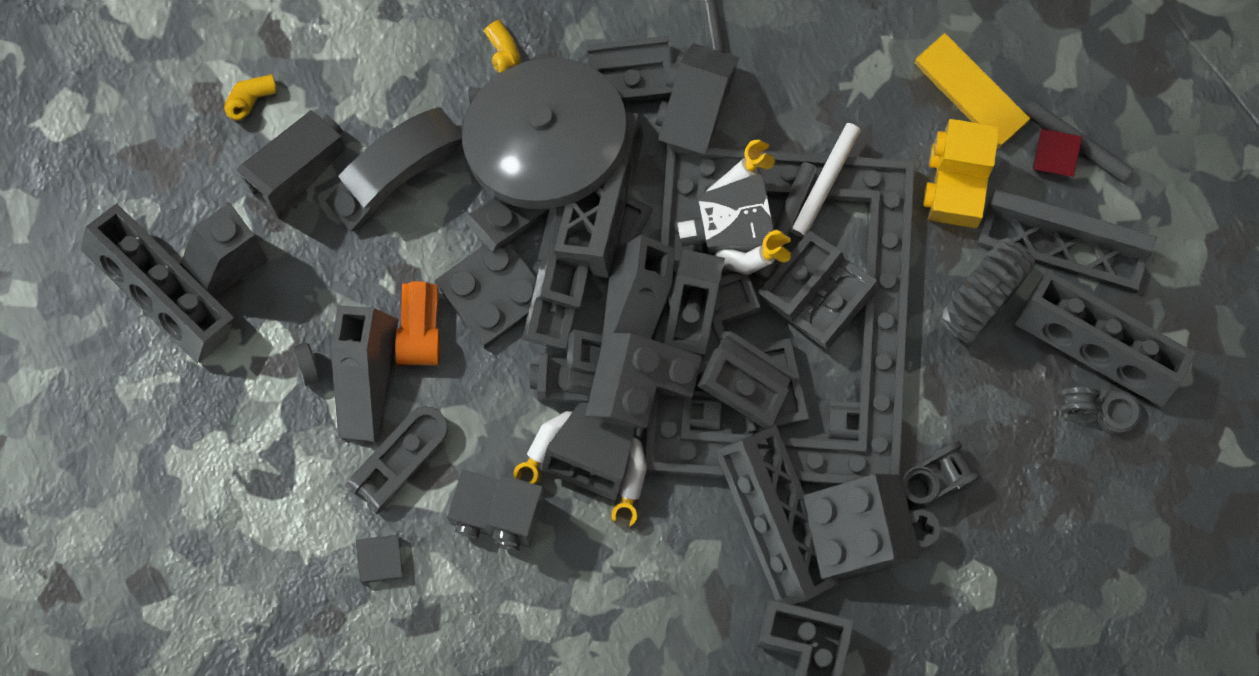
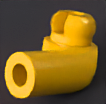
(507, 50)
(245, 93)

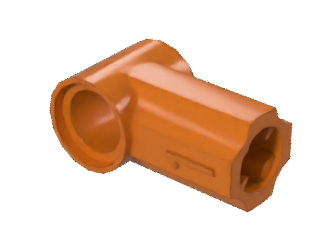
(418, 334)

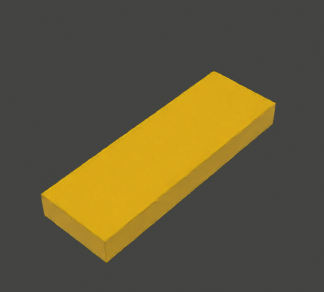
(970, 88)

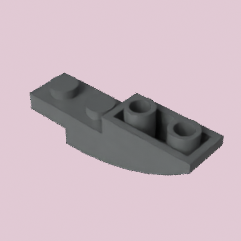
(558, 283)

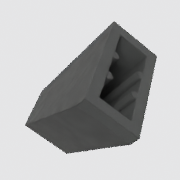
(292, 161)
(222, 251)

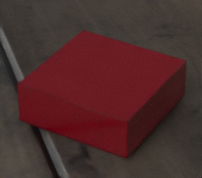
(1057, 152)

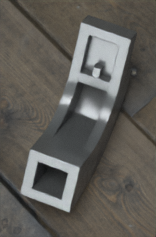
(390, 161)

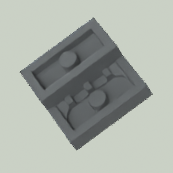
(818, 290)

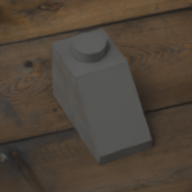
(694, 301)

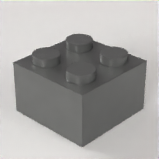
(861, 526)

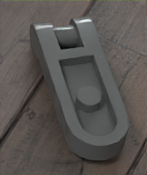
(400, 456)

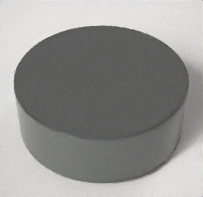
(306, 363)
(1118, 412)

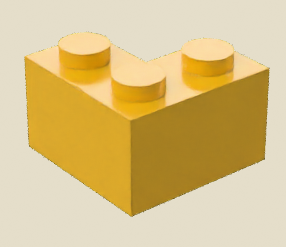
(963, 164)

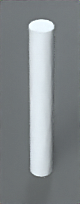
(826, 180)

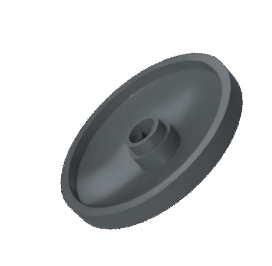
(545, 133)

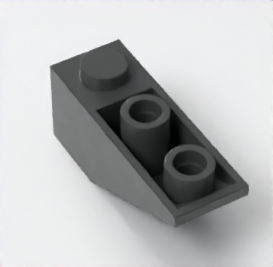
(638, 286)
(361, 368)

